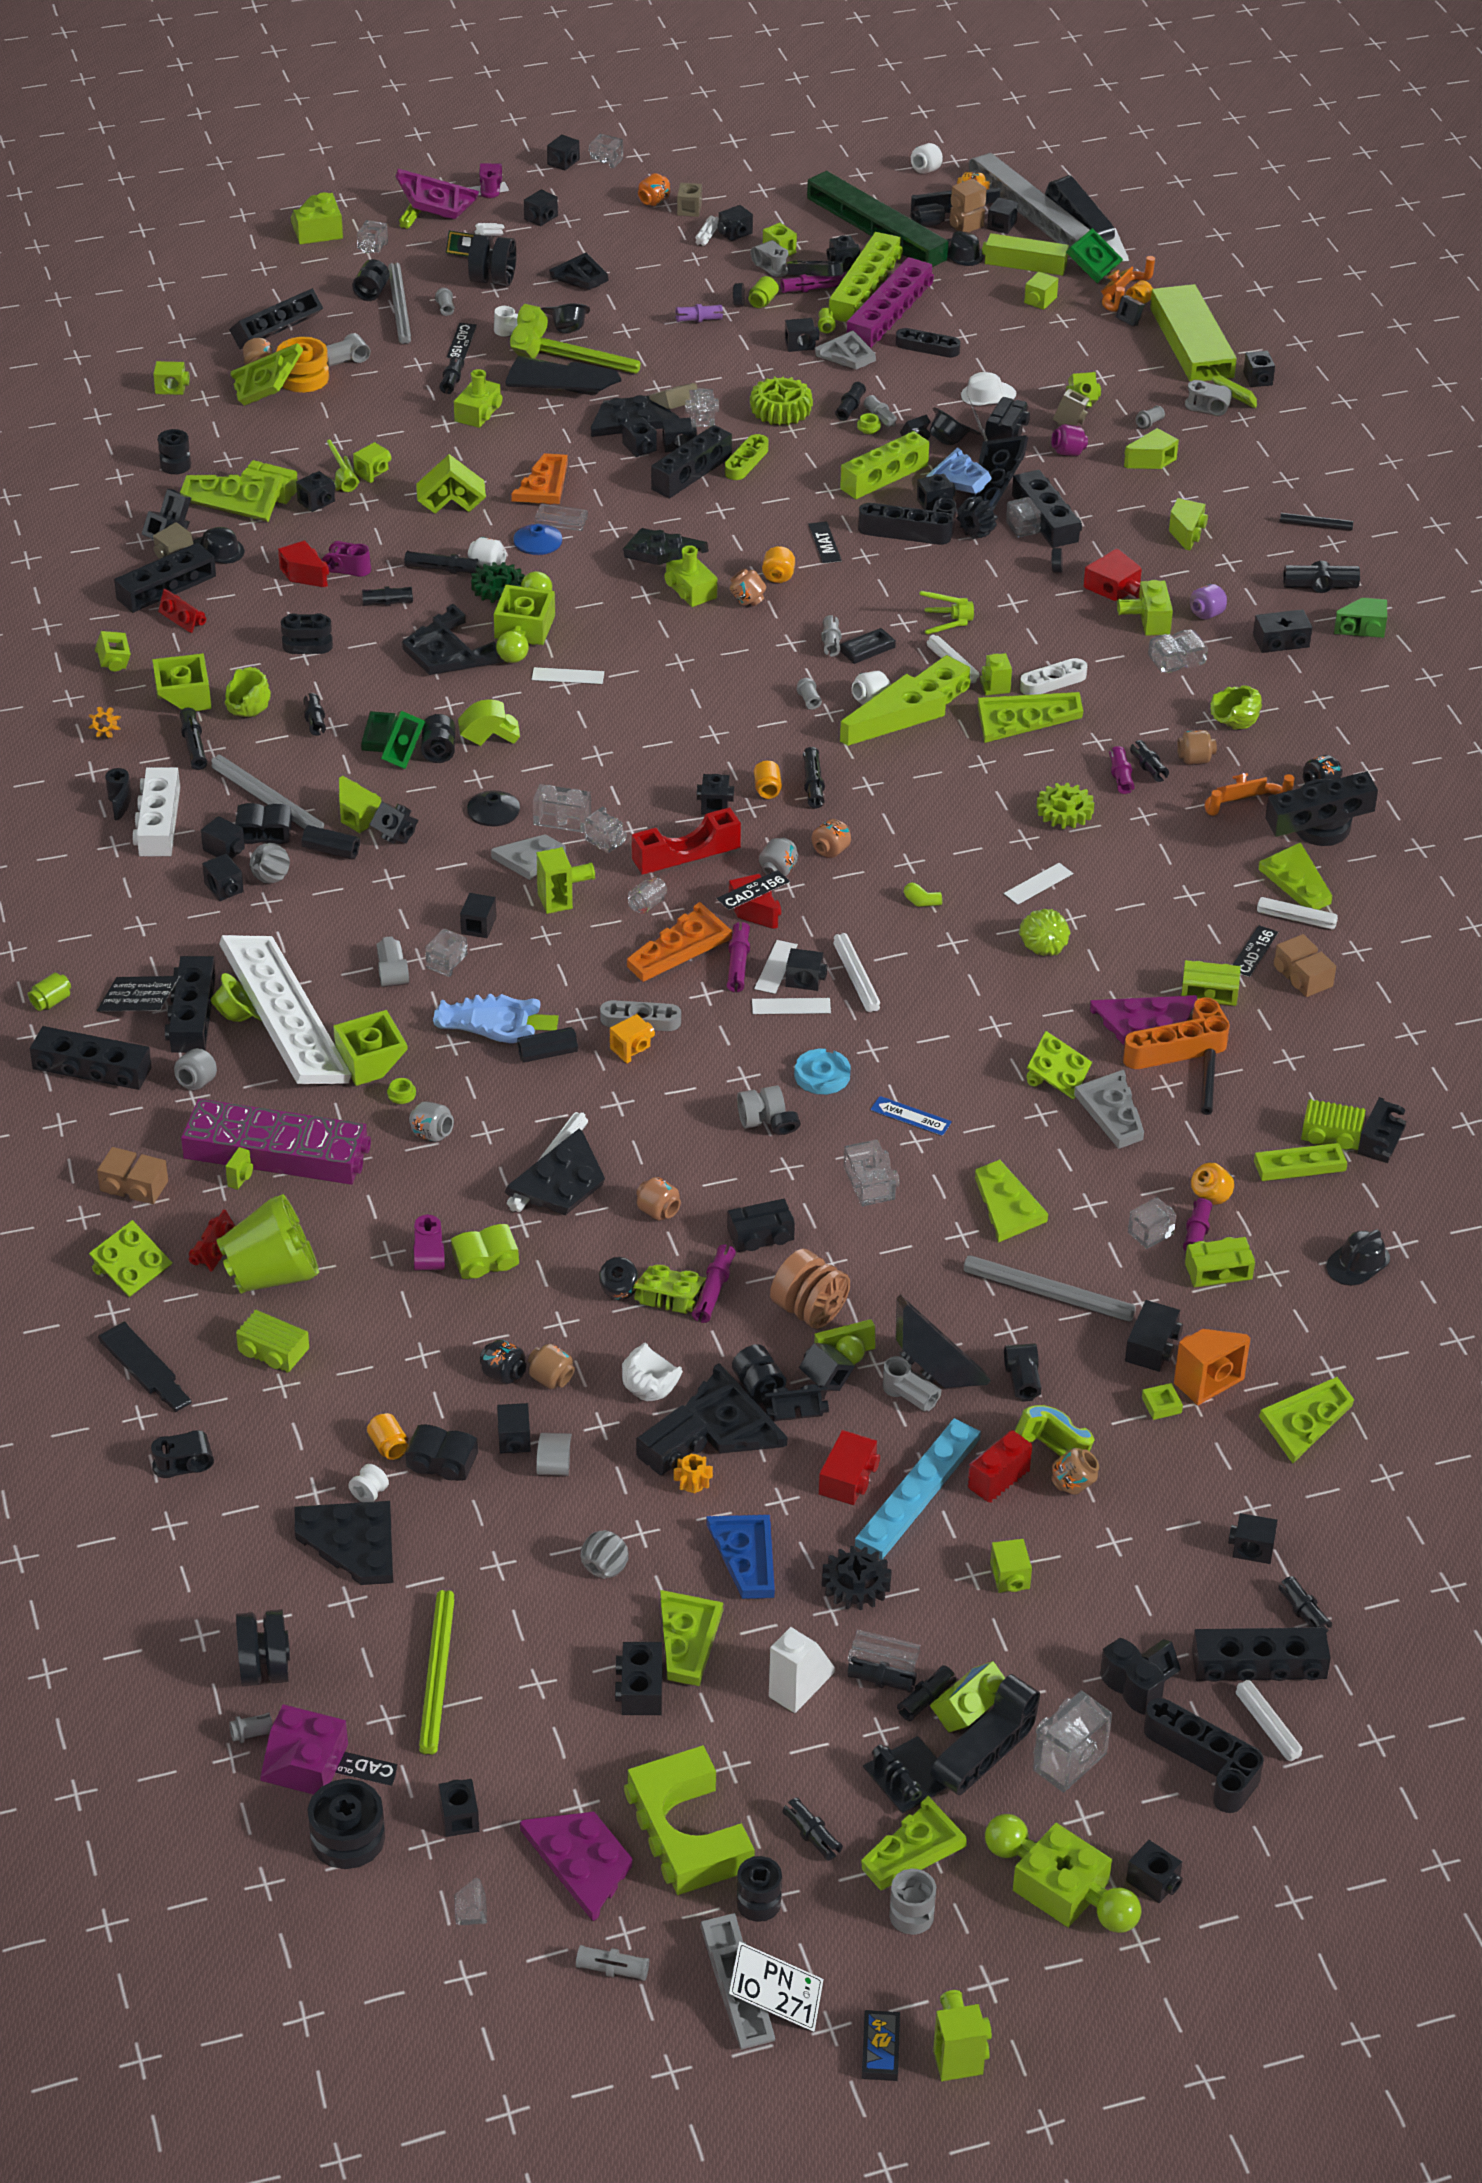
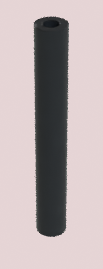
(1316, 521)
(1208, 1081)

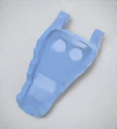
(493, 1017)

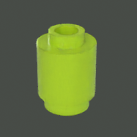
(763, 292)
(49, 991)

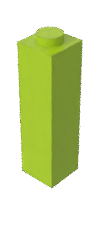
(1025, 254)

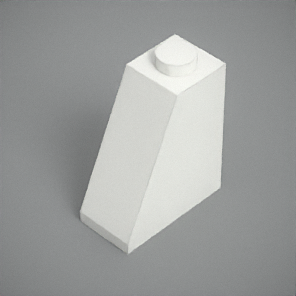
(796, 1669)

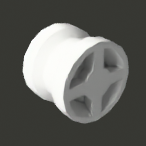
(368, 1483)

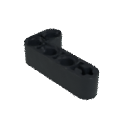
(1075, 201)
(909, 523)
(990, 1737)
(1209, 1747)

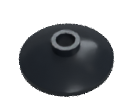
(493, 808)

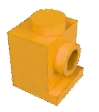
(630, 1037)

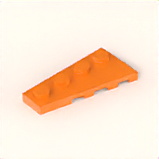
(684, 941)

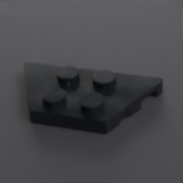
(621, 410)
(659, 547)
(561, 1177)
(733, 1417)

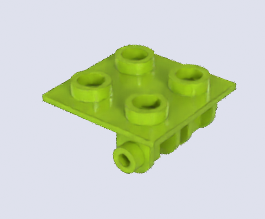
(1057, 1065)
(129, 1258)
(661, 1281)

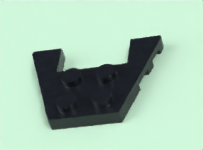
(442, 651)

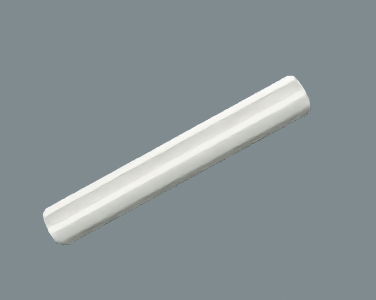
(856, 972)

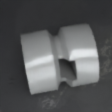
(759, 1107)
(912, 1901)

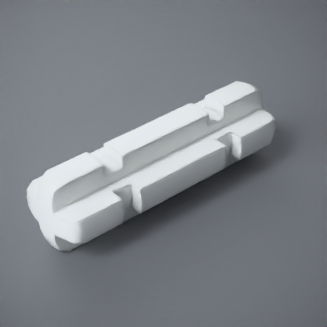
(707, 230)

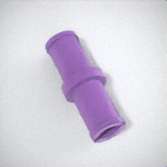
(698, 313)

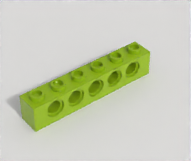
(865, 275)

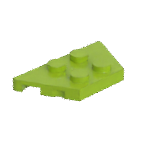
(265, 375)

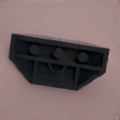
(933, 1350)

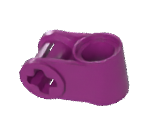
(490, 179)
(350, 558)
(428, 1244)

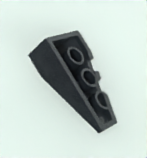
(1001, 460)

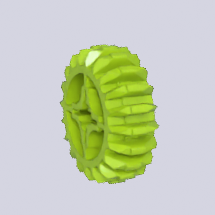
(781, 400)

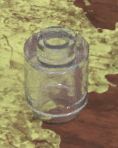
(647, 895)

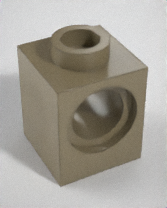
(689, 199)

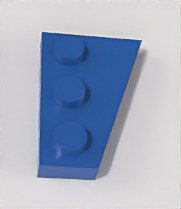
(747, 1552)

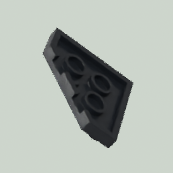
(350, 1537)

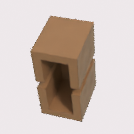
(965, 199)
(1306, 973)
(141, 1182)

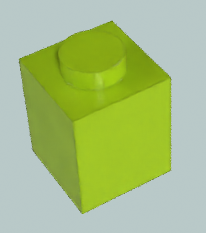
(1041, 290)

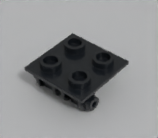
(904, 1773)

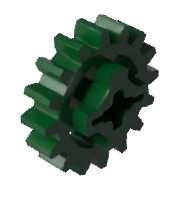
(492, 580)

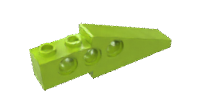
(907, 702)

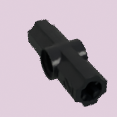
(1321, 576)

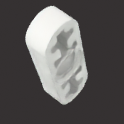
(1068, 671)

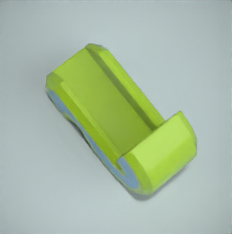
(1053, 1429)

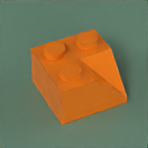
(1210, 1363)

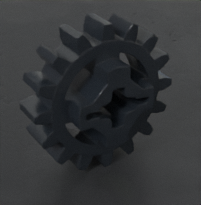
(856, 1578)

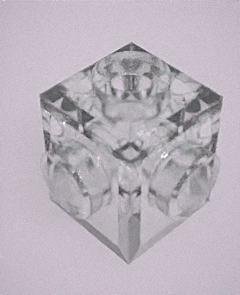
(702, 407)

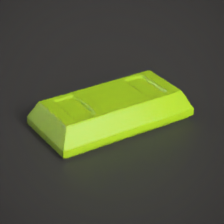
(1238, 392)

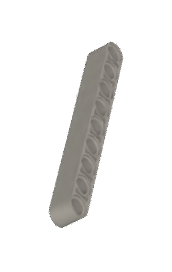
(1031, 201)

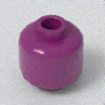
(1069, 440)

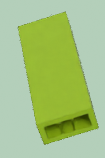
(1192, 333)

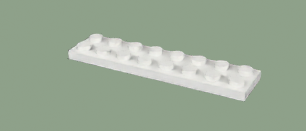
(285, 1010)

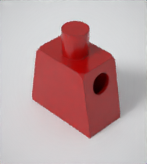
(1113, 576)

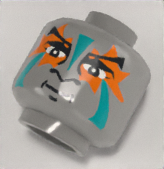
(778, 855)
(431, 1121)

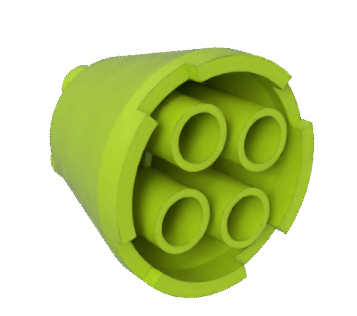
(268, 1248)

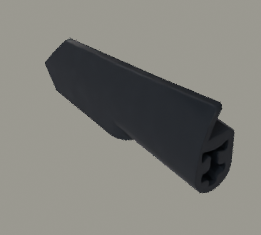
(571, 377)

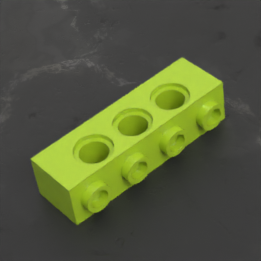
(884, 465)

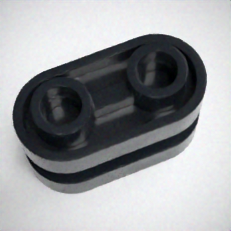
(306, 633)

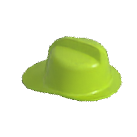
(233, 1000)

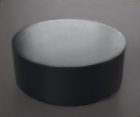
(738, 294)
(1057, 560)
(785, 1123)

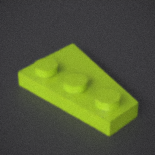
(1297, 877)
(1008, 1201)
(1306, 1416)
(688, 1634)
(915, 1845)

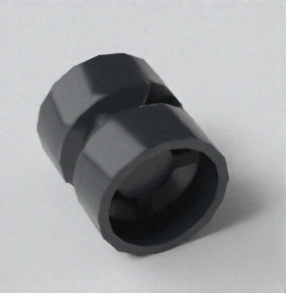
(371, 280)
(174, 451)
(438, 738)
(757, 1372)
(759, 1888)

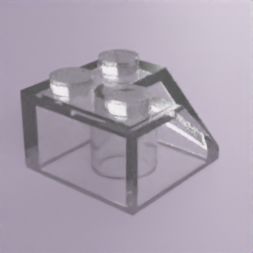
(1072, 1740)

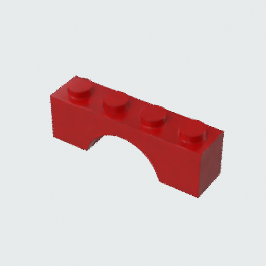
(716, 834)

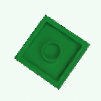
(1094, 255)

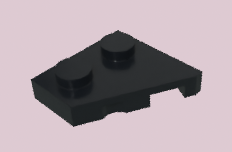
(581, 272)

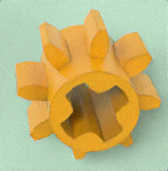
(98, 725)
(693, 1473)

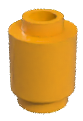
(767, 779)
(387, 1436)

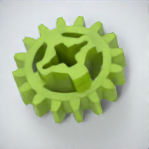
(1065, 805)

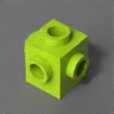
(1085, 385)

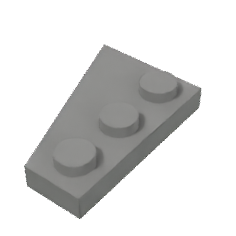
(1112, 1107)

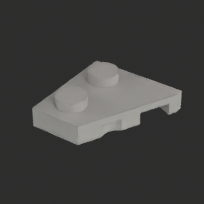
(847, 351)
(522, 854)

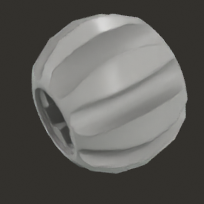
(269, 863)
(604, 1554)

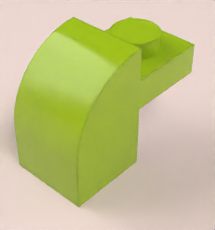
(487, 718)

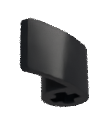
(118, 791)

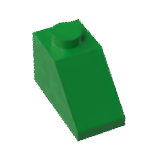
(402, 739)

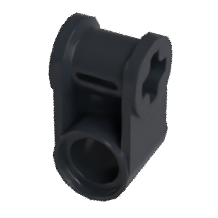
(184, 1453)

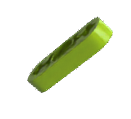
(754, 448)

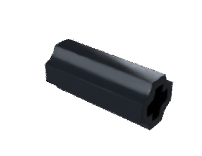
(330, 842)
(547, 1044)

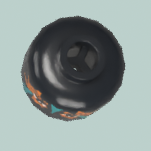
(1322, 768)
(618, 1278)
(503, 1361)

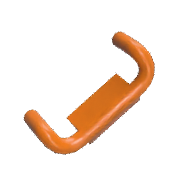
(1115, 287)
(1245, 789)

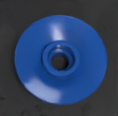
(537, 539)

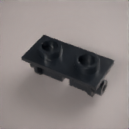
(808, 1398)

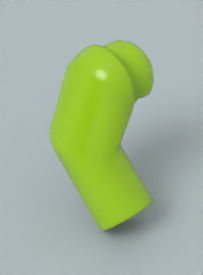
(920, 897)

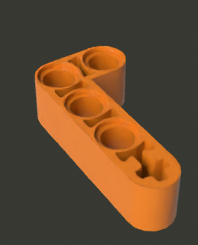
(1179, 1040)

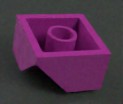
(303, 1749)

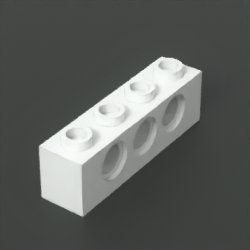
(157, 812)

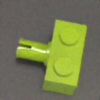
(477, 400)
(691, 578)
(1153, 607)
(556, 879)
(960, 2038)

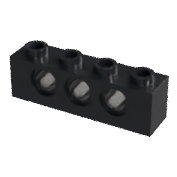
(277, 318)
(691, 461)
(1058, 521)
(173, 572)
(1321, 803)
(191, 1004)
(90, 1057)
(1260, 1654)

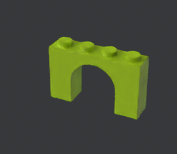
(686, 1859)

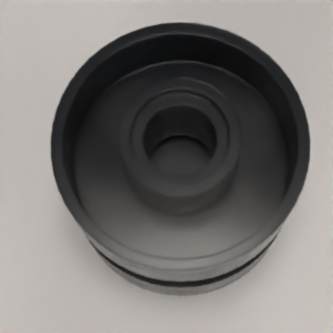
(492, 259)

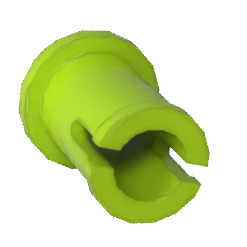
(826, 322)

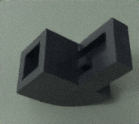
(173, 510)

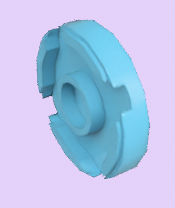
(822, 1071)

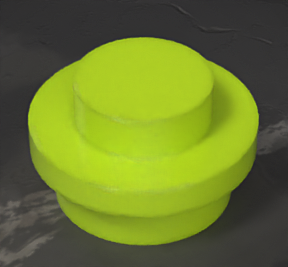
(869, 423)
(401, 1091)

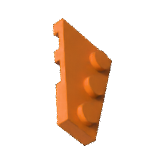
(544, 482)

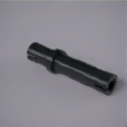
(441, 562)
(193, 738)
(814, 784)

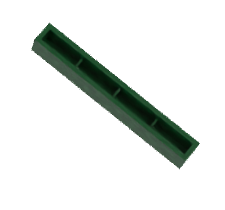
(874, 216)

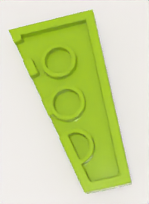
(234, 494)
(1024, 713)

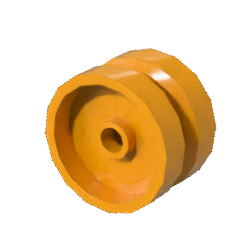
(311, 368)

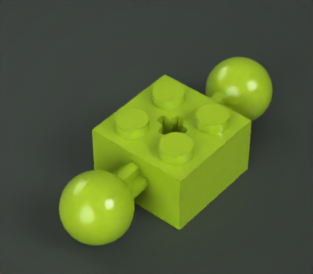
(524, 616)
(1062, 1874)

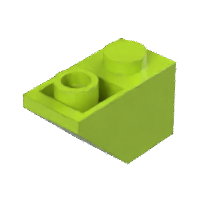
(1151, 451)
(1186, 522)
(356, 805)

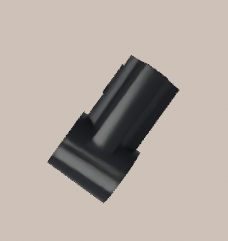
(1023, 1364)

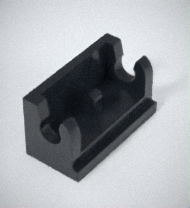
(1382, 1131)

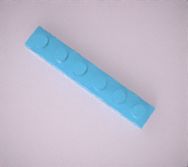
(918, 1488)

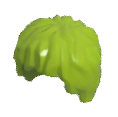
(247, 693)
(1236, 706)
(1044, 932)

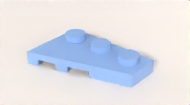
(963, 472)

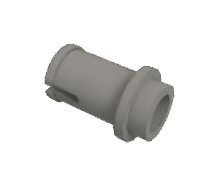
(444, 298)
(1145, 418)
(807, 689)
(250, 1727)

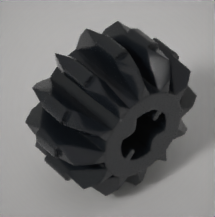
(977, 517)

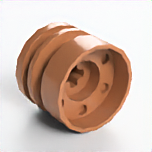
(810, 1288)

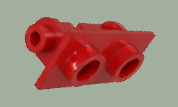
(180, 611)
(208, 1249)

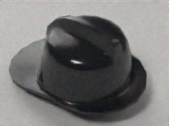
(964, 249)
(568, 317)
(947, 429)
(222, 544)
(1358, 1258)

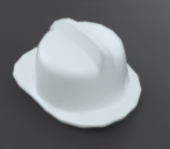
(986, 389)

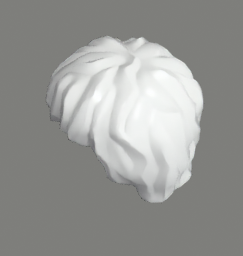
(649, 1374)

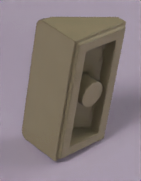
(674, 396)

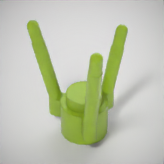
(344, 476)
(961, 611)

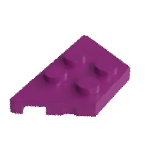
(435, 195)
(1137, 1014)
(581, 1856)

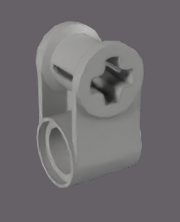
(770, 258)
(1208, 398)

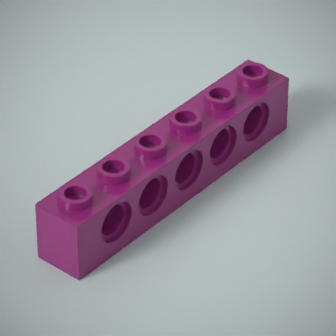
(891, 300)

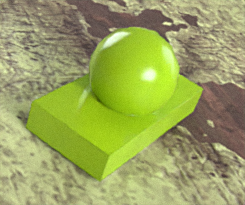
(850, 1339)

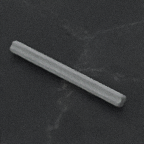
(399, 303)
(262, 791)
(1049, 1288)

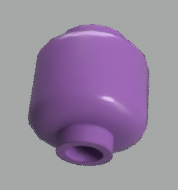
(1208, 601)

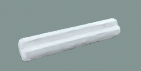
(491, 229)
(941, 648)
(1297, 913)
(1269, 1720)

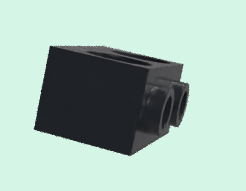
(641, 1678)

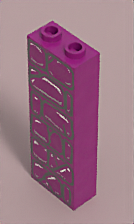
(276, 1140)

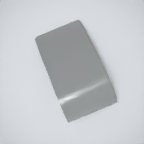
(553, 1454)

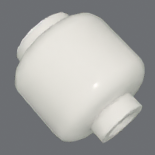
(926, 158)
(487, 551)
(869, 685)

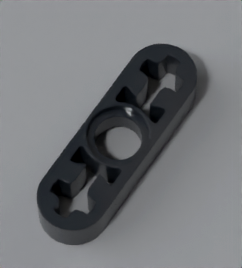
(815, 268)
(928, 342)

